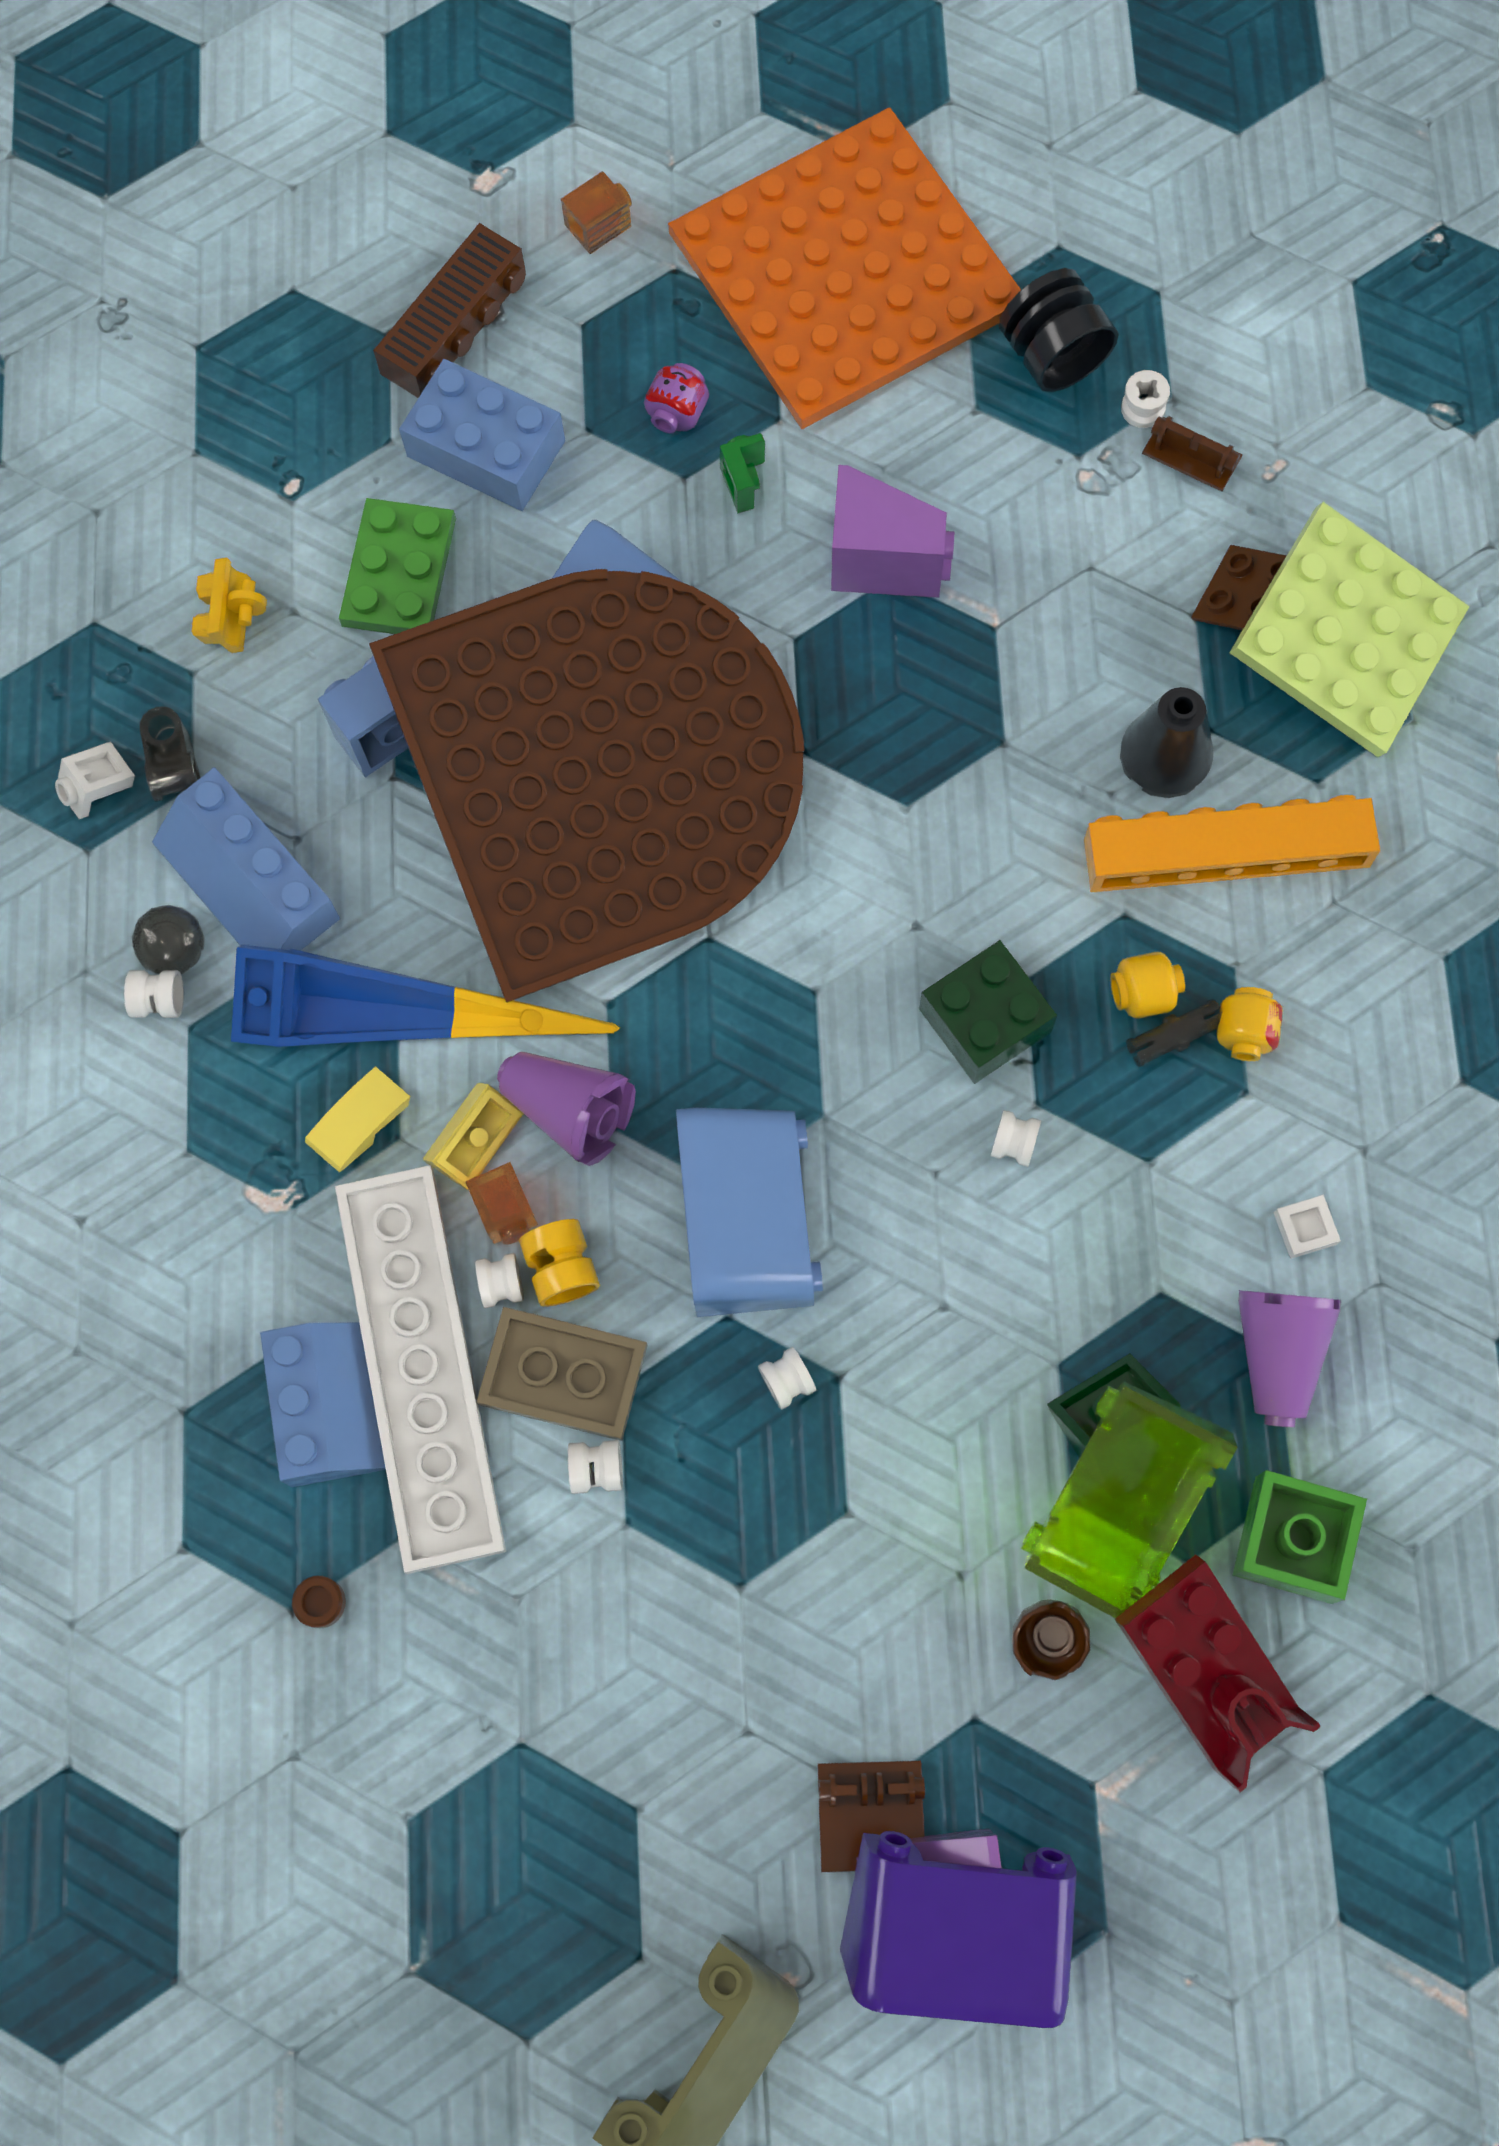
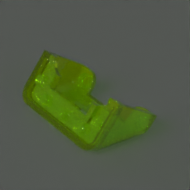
(1127, 1499)

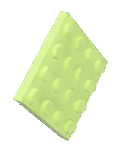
(1350, 629)

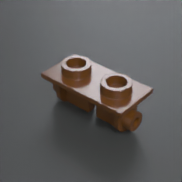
(1191, 453)

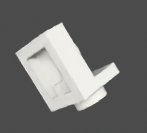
(92, 776)

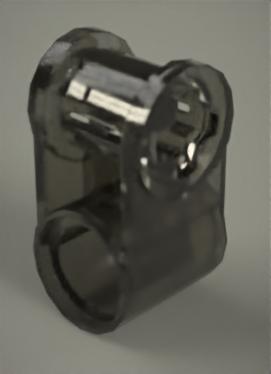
(169, 762)

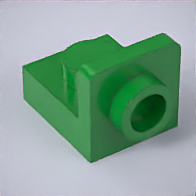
(738, 468)

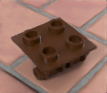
(1237, 587)
(866, 1800)

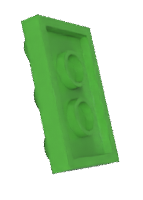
(397, 566)

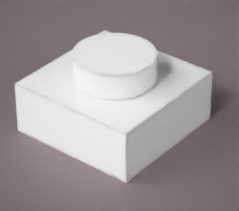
(1307, 1226)

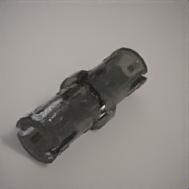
(1174, 1033)

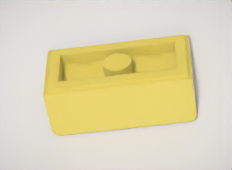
(473, 1134)

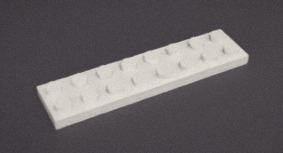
(419, 1370)

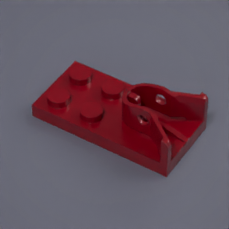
(1211, 1669)

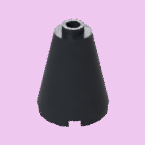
(1169, 745)

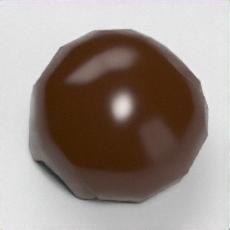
(1050, 1639)

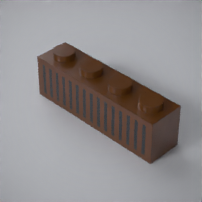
(451, 309)

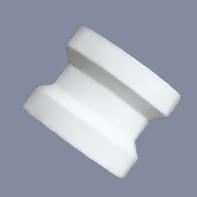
(1144, 411)
(1016, 1138)
(499, 1280)
(787, 1378)

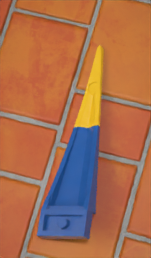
(323, 1000)

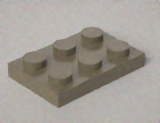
(562, 1373)

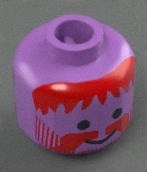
(676, 398)

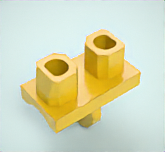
(231, 606)

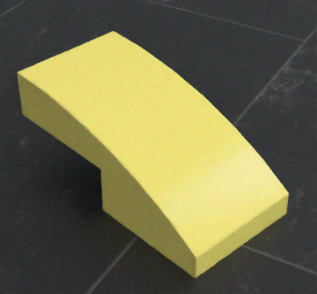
(356, 1118)

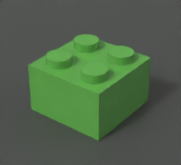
(1300, 1537)

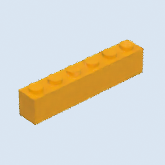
(1231, 843)

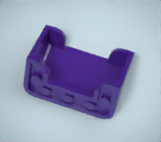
(960, 1935)

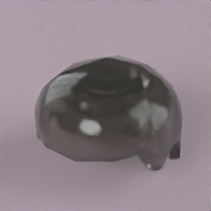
(168, 939)

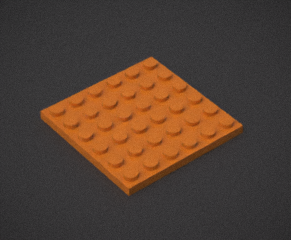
(845, 267)

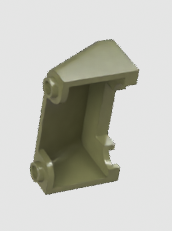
(757, 2016)

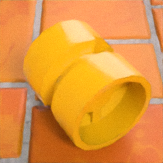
(558, 1259)

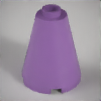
(569, 1102)
(1285, 1350)

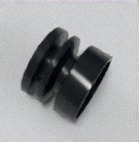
(1058, 330)

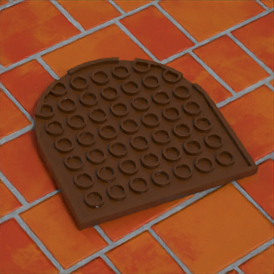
(597, 764)

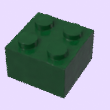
(987, 1011)

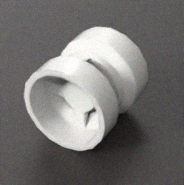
(154, 993)
(607, 1466)

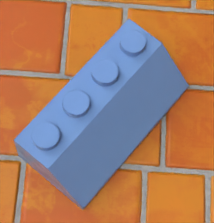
(242, 868)

